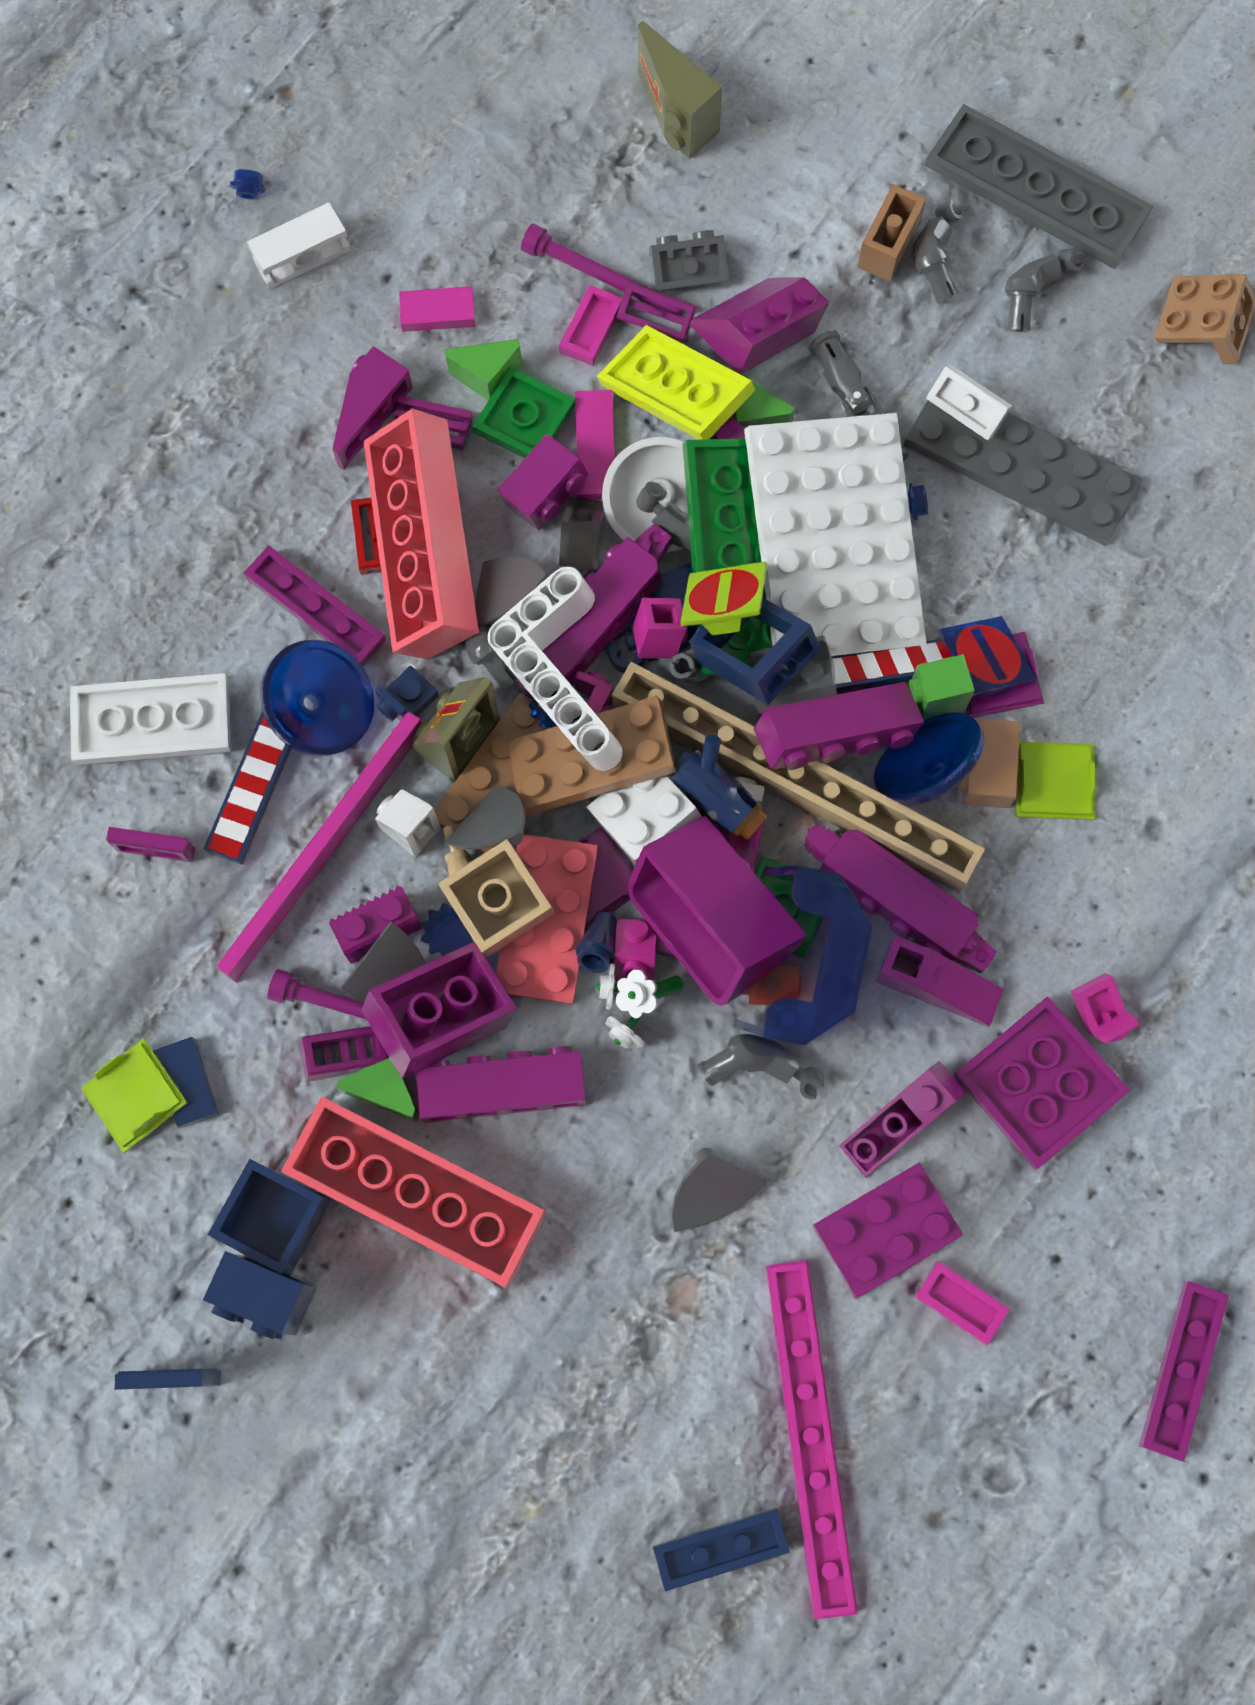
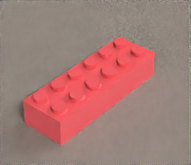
(420, 535)
(414, 1192)

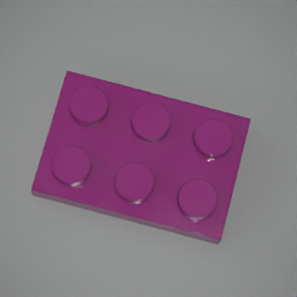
(887, 1230)

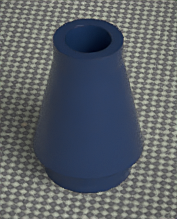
(598, 944)

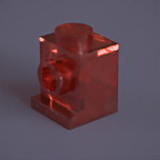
(789, 980)

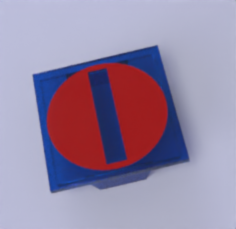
(990, 655)

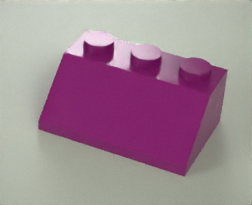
(762, 321)

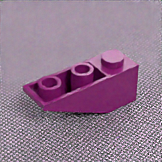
(938, 981)
(902, 1118)

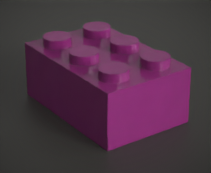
(438, 1009)

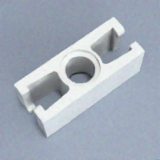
(299, 245)

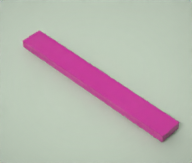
(319, 849)
(811, 1441)

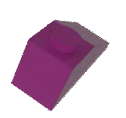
(368, 401)

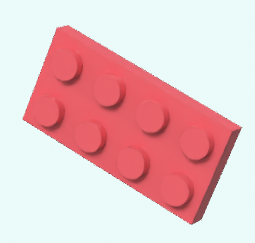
(544, 959)

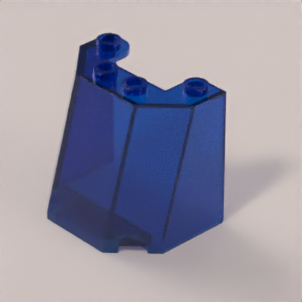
(841, 964)

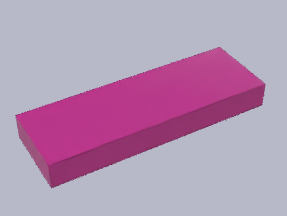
(594, 438)

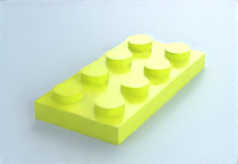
(676, 383)

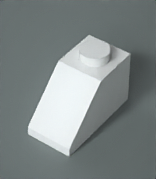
(408, 821)

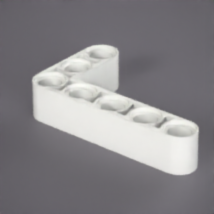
(532, 636)

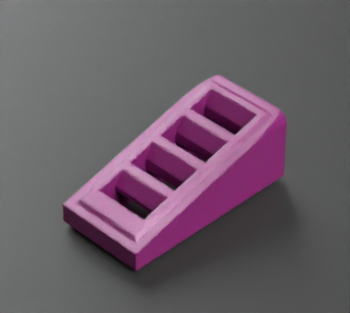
(330, 1069)

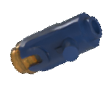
(716, 792)

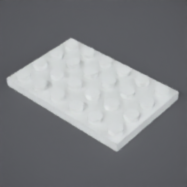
(837, 530)

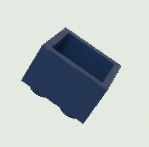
(269, 1218)
(259, 1294)

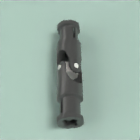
(844, 376)

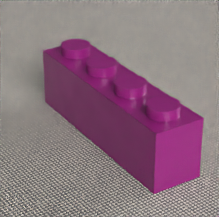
(838, 726)
(501, 1086)

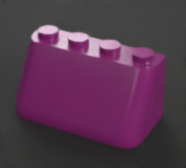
(712, 910)

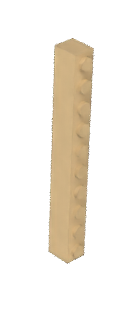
(812, 787)

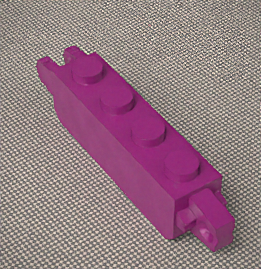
(619, 585)
(901, 896)

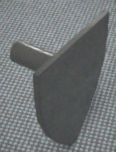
(504, 584)
(492, 821)
(386, 959)
(711, 1191)

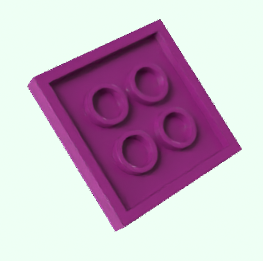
(1041, 1083)

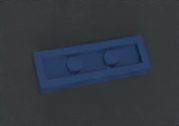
(721, 1549)

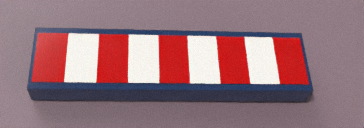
(884, 667)
(248, 794)

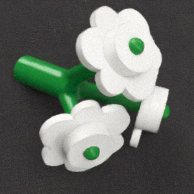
(636, 996)

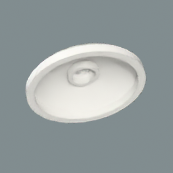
(643, 461)

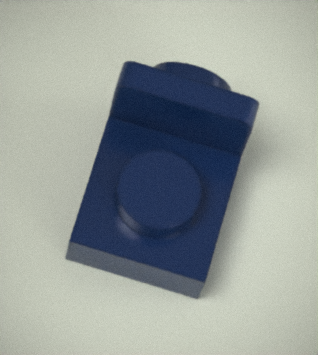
(405, 694)

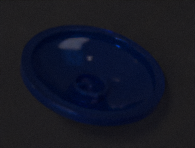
(335, 686)
(933, 763)

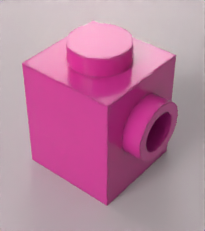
(659, 628)

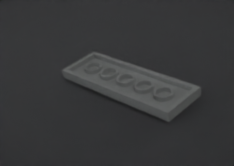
(1038, 186)
(1031, 470)

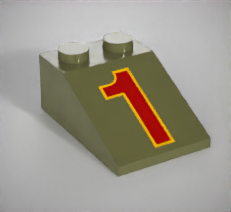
(680, 93)
(458, 727)

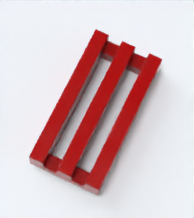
(364, 565)

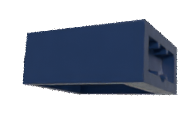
(768, 675)

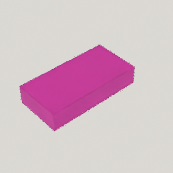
(437, 309)
(590, 325)
(961, 1303)

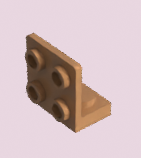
(1208, 311)

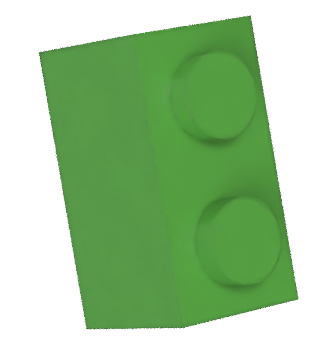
(942, 687)

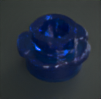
(247, 184)
(917, 501)

